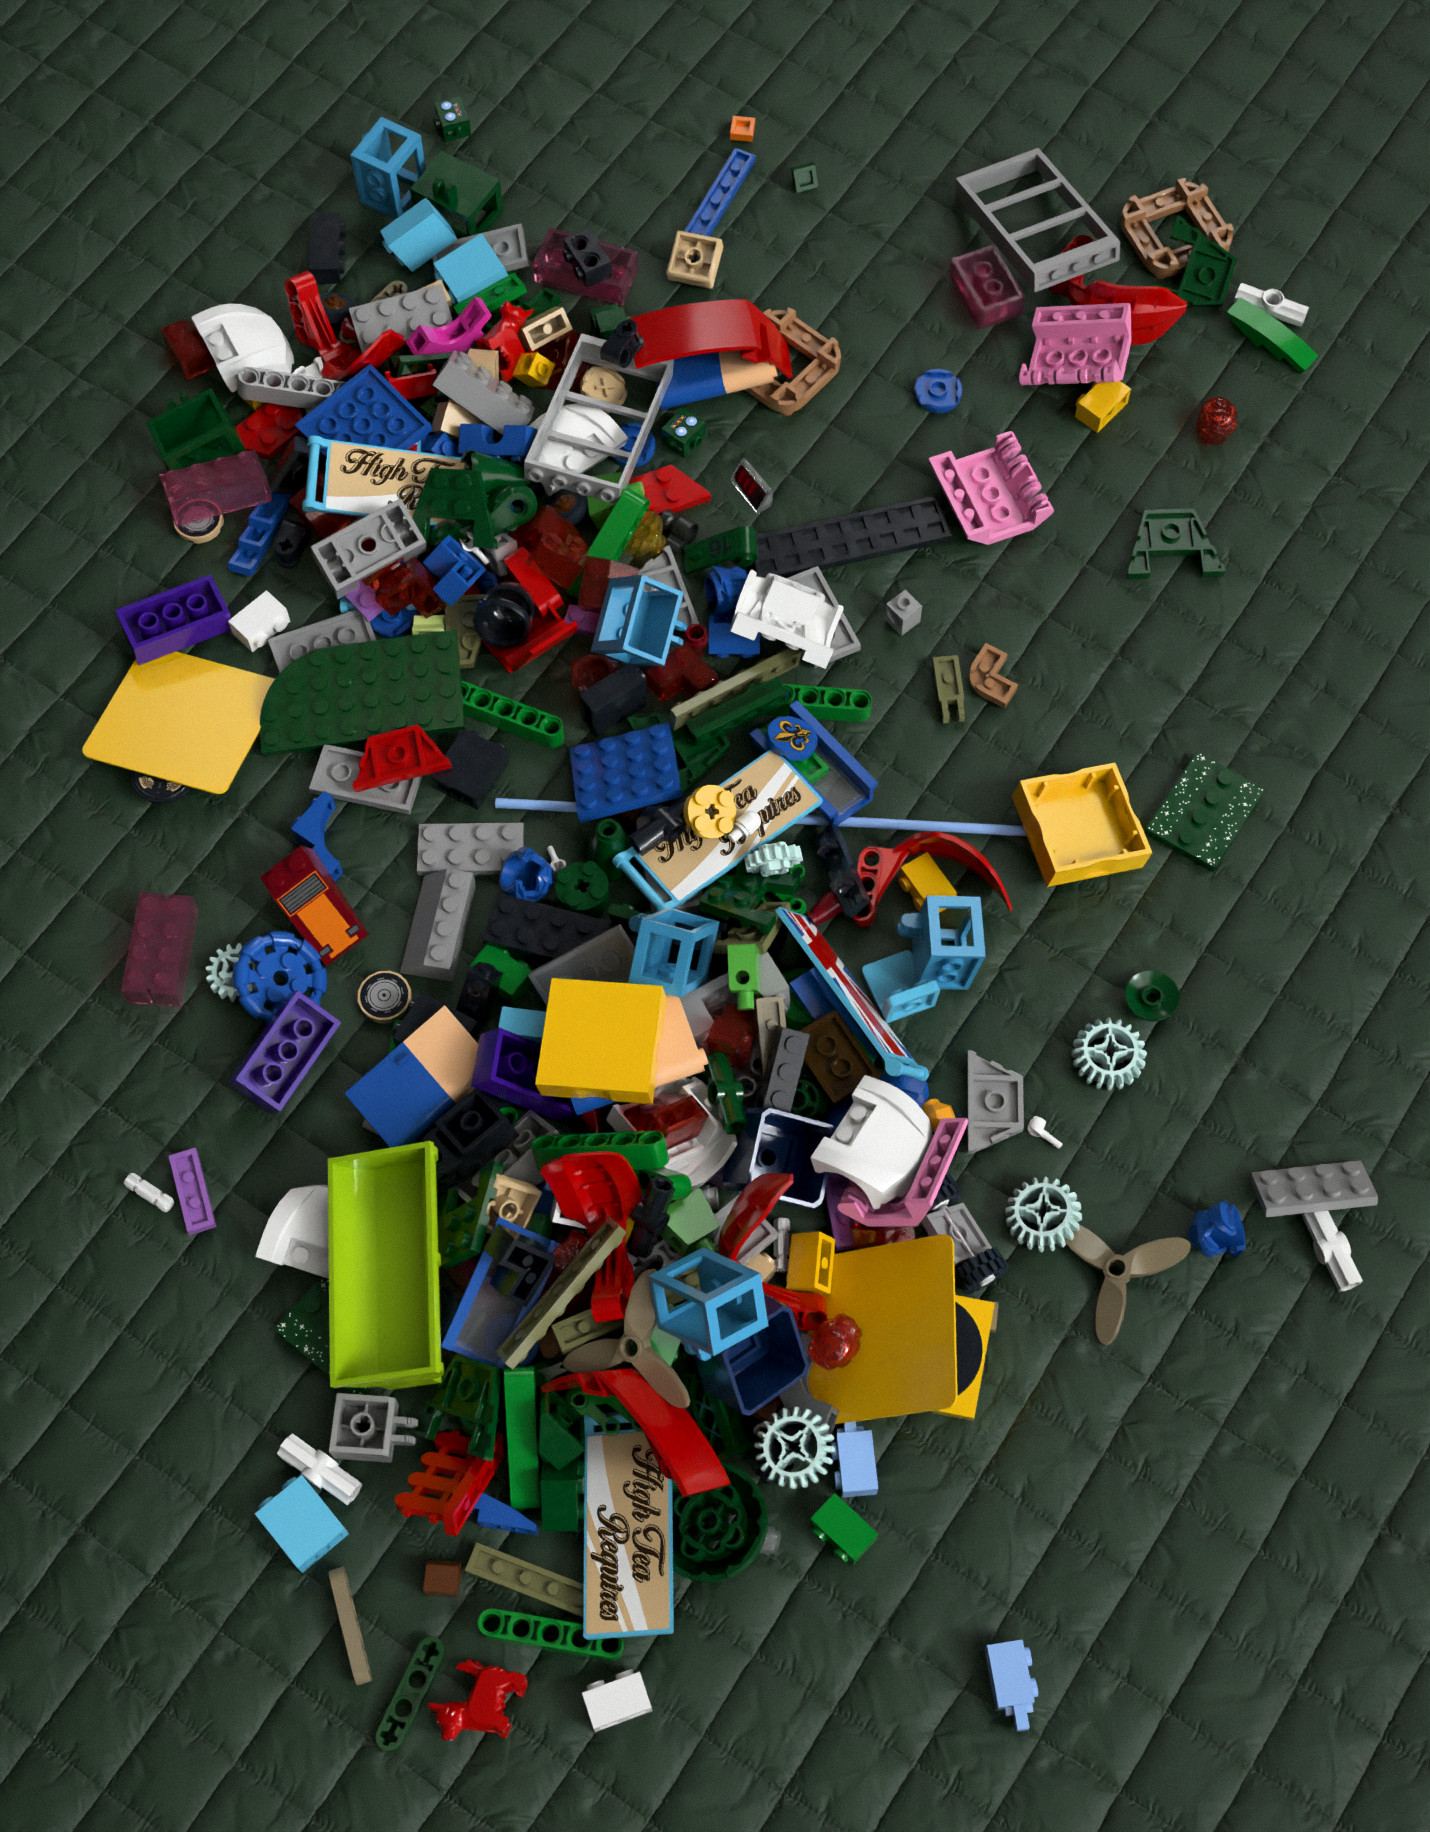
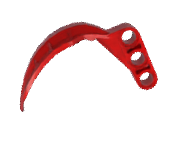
(1152, 307)
(315, 331)
(937, 845)
(589, 1191)
(745, 1216)

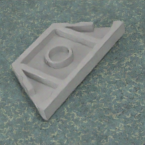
(665, 570)
(993, 1103)

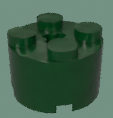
(585, 878)

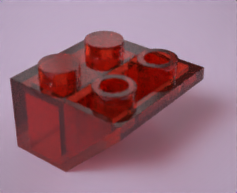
(673, 1114)

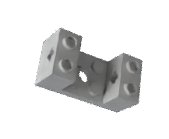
(345, 561)
(712, 997)

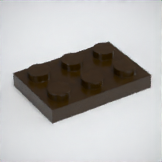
(836, 1058)

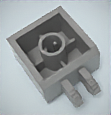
(378, 1442)

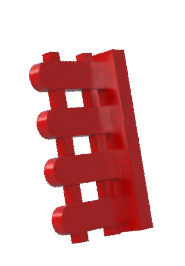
(456, 1494)

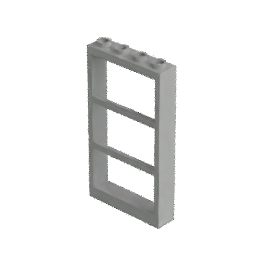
(1054, 269)
(588, 350)

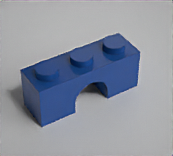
(514, 443)

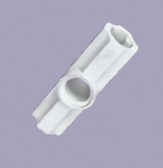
(1274, 304)
(1332, 1250)
(319, 1469)

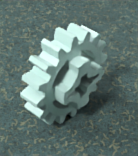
(773, 859)
(222, 980)

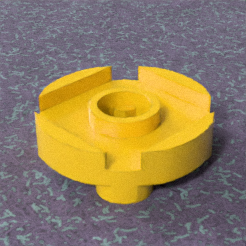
(724, 808)

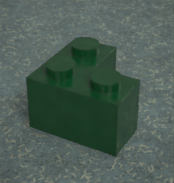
(606, 319)
(561, 1495)

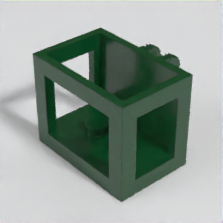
(461, 191)
(195, 431)

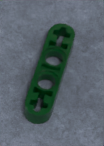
(406, 1692)

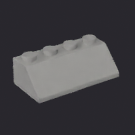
(439, 924)

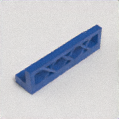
(820, 999)

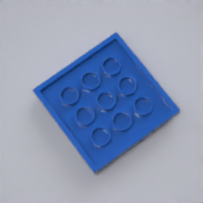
(366, 413)
(625, 772)

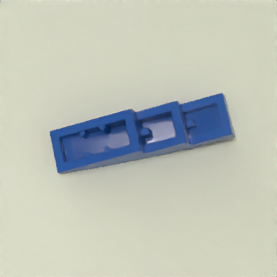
(260, 533)
(502, 1517)

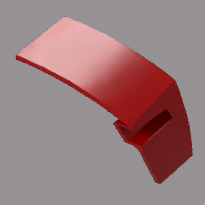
(711, 329)

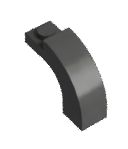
(800, 1396)

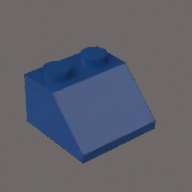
(724, 642)

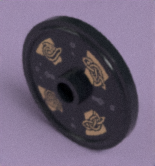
(156, 789)

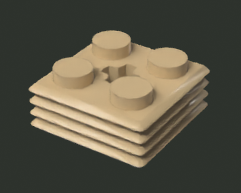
(685, 249)
(519, 1201)

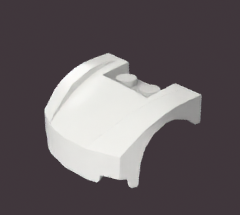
(243, 338)
(583, 423)
(787, 613)
(877, 1142)
(699, 1156)
(299, 1231)

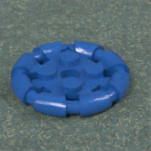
(279, 961)

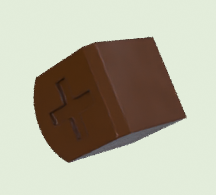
(442, 1578)

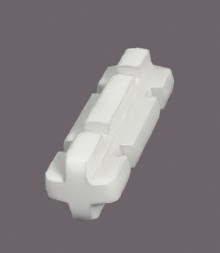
(149, 1192)
(782, 1244)

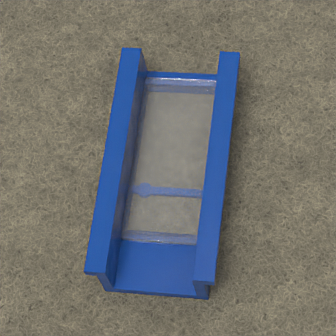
(846, 785)
(484, 1315)

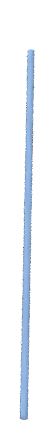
(861, 822)

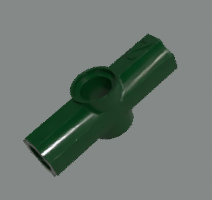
(725, 1094)

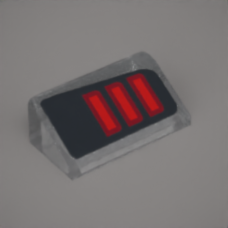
(752, 486)

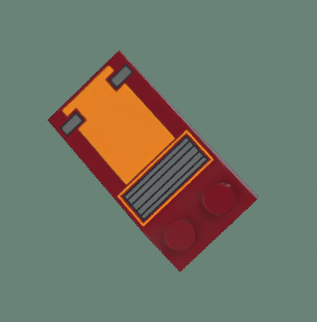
(314, 904)

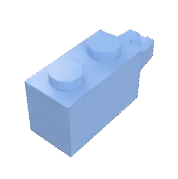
(855, 1461)
(1011, 1681)

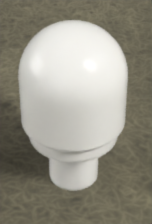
(745, 825)

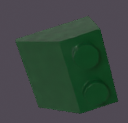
(559, 1430)

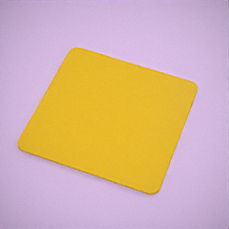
(181, 721)
(908, 1326)

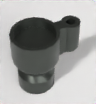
(682, 530)

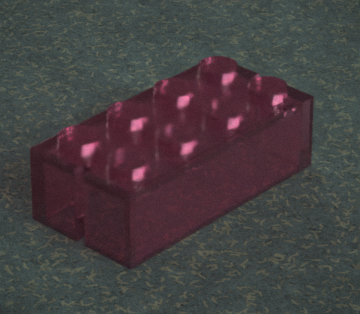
(561, 275)
(215, 487)
(160, 949)

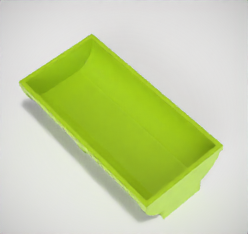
(384, 1268)

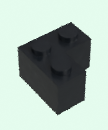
(521, 1263)

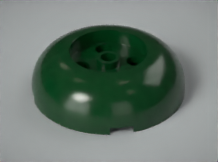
(738, 1541)

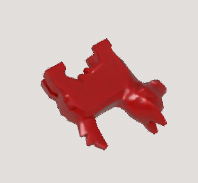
(505, 339)
(485, 1704)

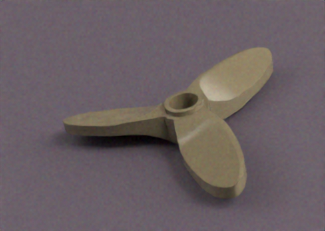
(1139, 1262)
(638, 1326)

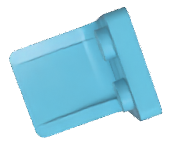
(895, 989)

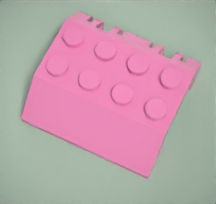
(1079, 344)
(991, 492)
(920, 1198)

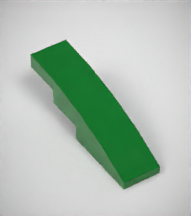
(1275, 336)

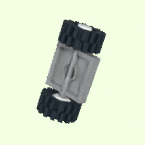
(979, 1260)

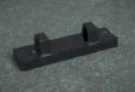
(841, 870)

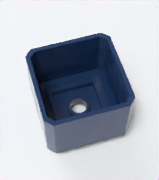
(791, 1144)
(758, 1366)

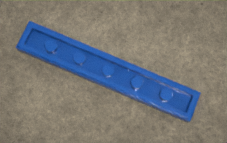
(721, 193)

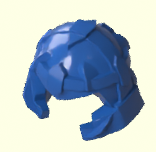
(726, 586)
(526, 875)
(1218, 1231)

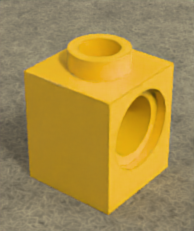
(533, 369)

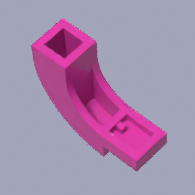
(456, 336)

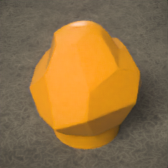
(936, 1111)

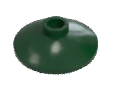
(1159, 987)

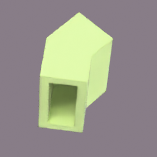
(435, 623)

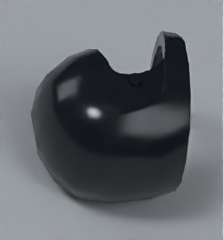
(505, 615)

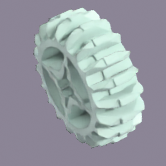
(1129, 1051)
(1053, 1216)
(774, 1431)

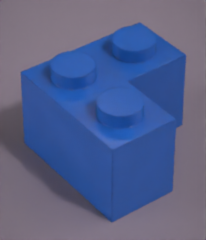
(454, 569)

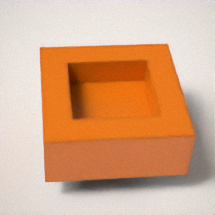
(742, 128)

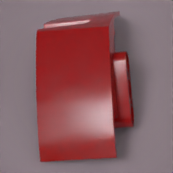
(547, 627)
(670, 1430)

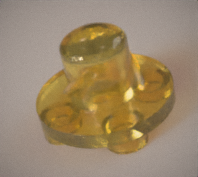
(647, 537)

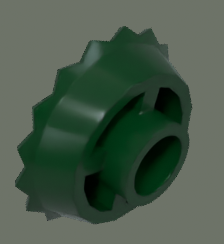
(809, 1099)

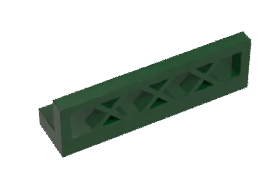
(417, 364)
(738, 711)
(727, 1423)

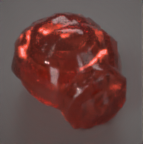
(1216, 420)
(591, 670)
(569, 1248)
(835, 1342)

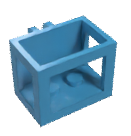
(378, 170)
(638, 623)
(653, 949)
(949, 965)
(718, 1315)

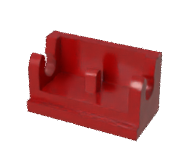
(414, 385)

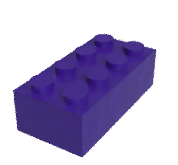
(174, 619)
(284, 1052)
(508, 1069)

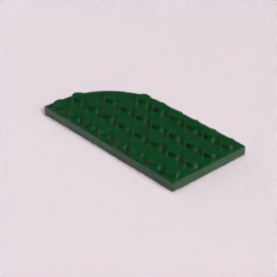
(364, 691)

